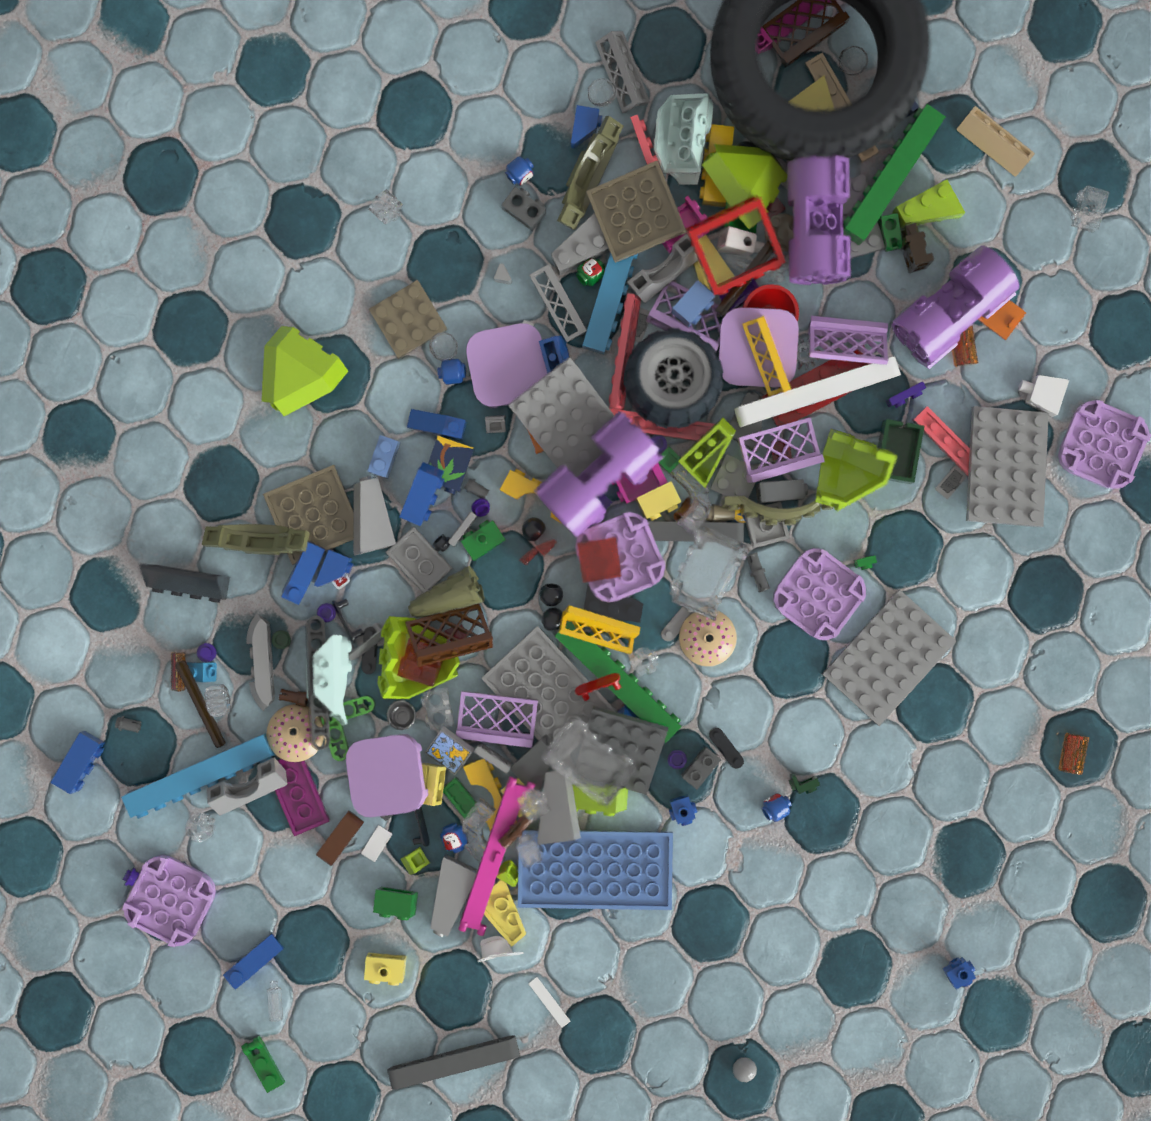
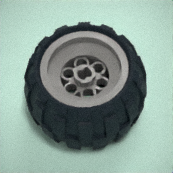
(658, 403)

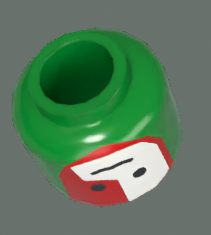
(590, 272)

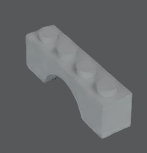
(650, 282)
(227, 797)

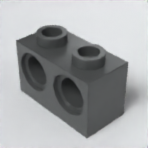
(520, 212)
(701, 767)

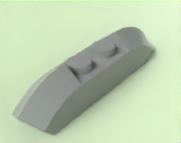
(261, 652)

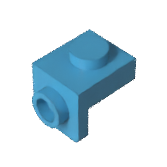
(203, 671)

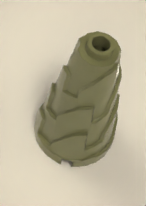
(455, 592)

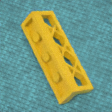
(781, 376)
(601, 623)

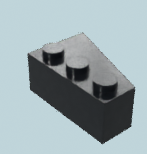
(623, 609)

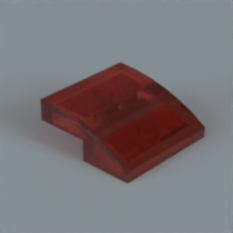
(543, 548)
(599, 559)
(409, 669)

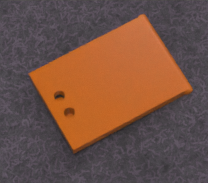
(1007, 316)

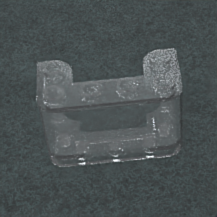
(707, 571)
(588, 762)

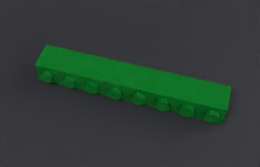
(892, 174)
(630, 693)

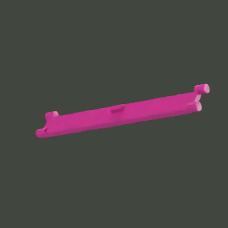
(492, 858)

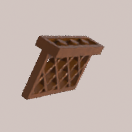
(811, 40)
(449, 649)

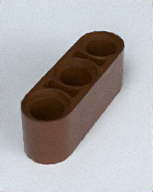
(340, 838)

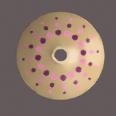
(693, 639)
(295, 747)

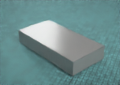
(462, 529)

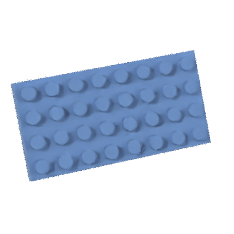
(601, 872)

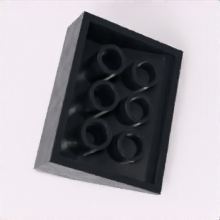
(185, 581)

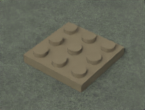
(407, 319)

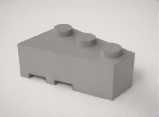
(580, 246)

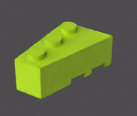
(932, 205)
(707, 452)
(585, 803)

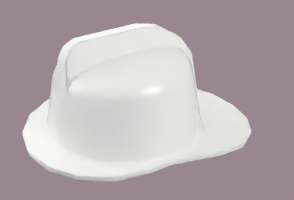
(496, 947)

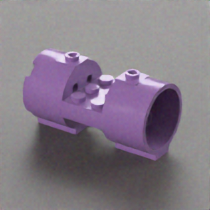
(818, 193)
(976, 289)
(624, 452)

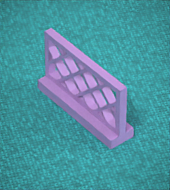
(665, 322)
(849, 330)
(787, 465)
(491, 735)

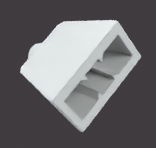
(738, 242)
(1045, 393)

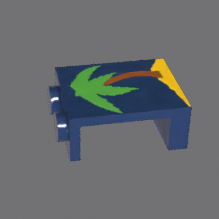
(453, 460)

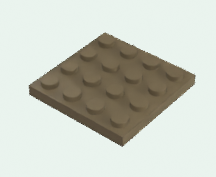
(636, 211)
(314, 505)

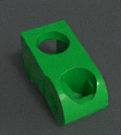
(890, 232)

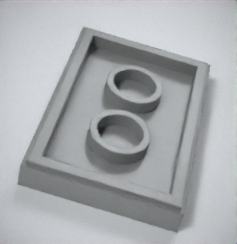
(419, 560)

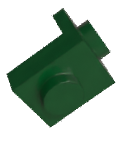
(808, 785)

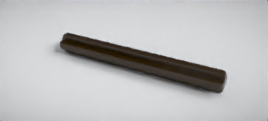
(735, 292)
(200, 703)

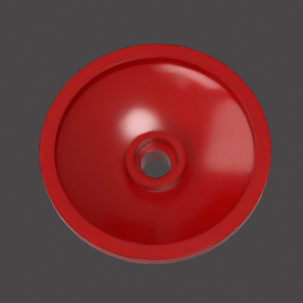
(772, 297)

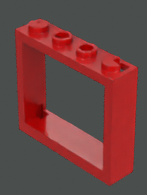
(721, 218)

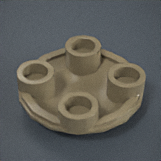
(783, 229)

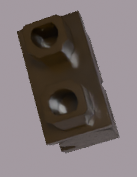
(914, 249)

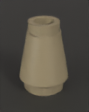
(720, 514)

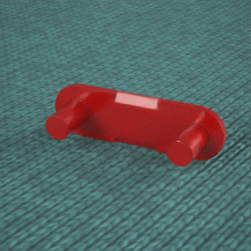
(584, 689)

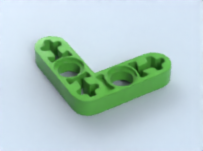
(335, 724)

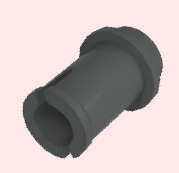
(476, 489)
(128, 724)

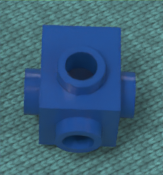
(680, 803)
(960, 972)

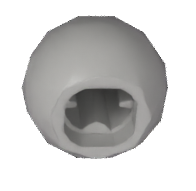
(744, 1069)

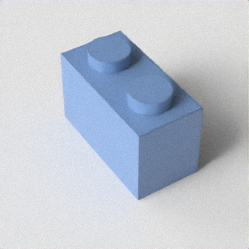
(693, 304)
(384, 456)

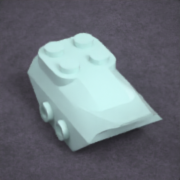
(681, 135)
(330, 675)

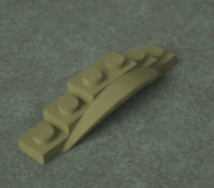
(589, 172)
(772, 515)
(256, 538)

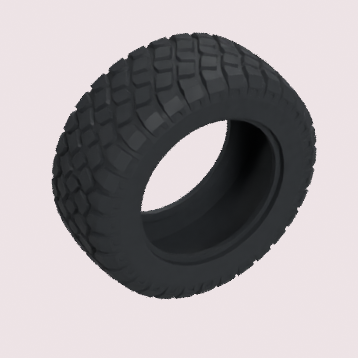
(798, 132)

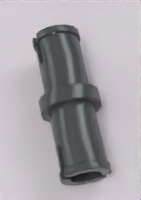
(757, 572)

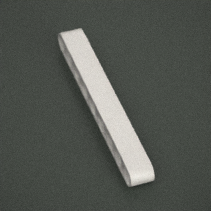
(816, 392)

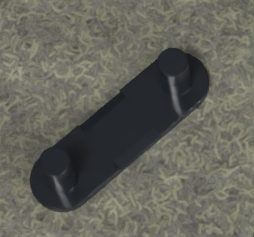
(352, 636)
(369, 657)
(726, 748)
(424, 838)

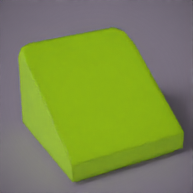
(415, 861)
(508, 873)

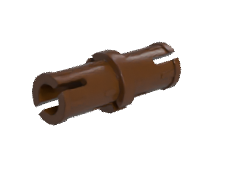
(515, 831)

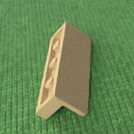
(995, 141)

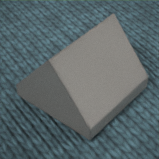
(502, 275)
(495, 424)

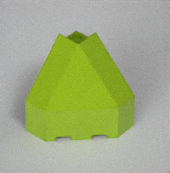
(744, 173)
(297, 371)
(851, 470)
(394, 648)

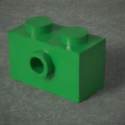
(482, 540)
(395, 903)

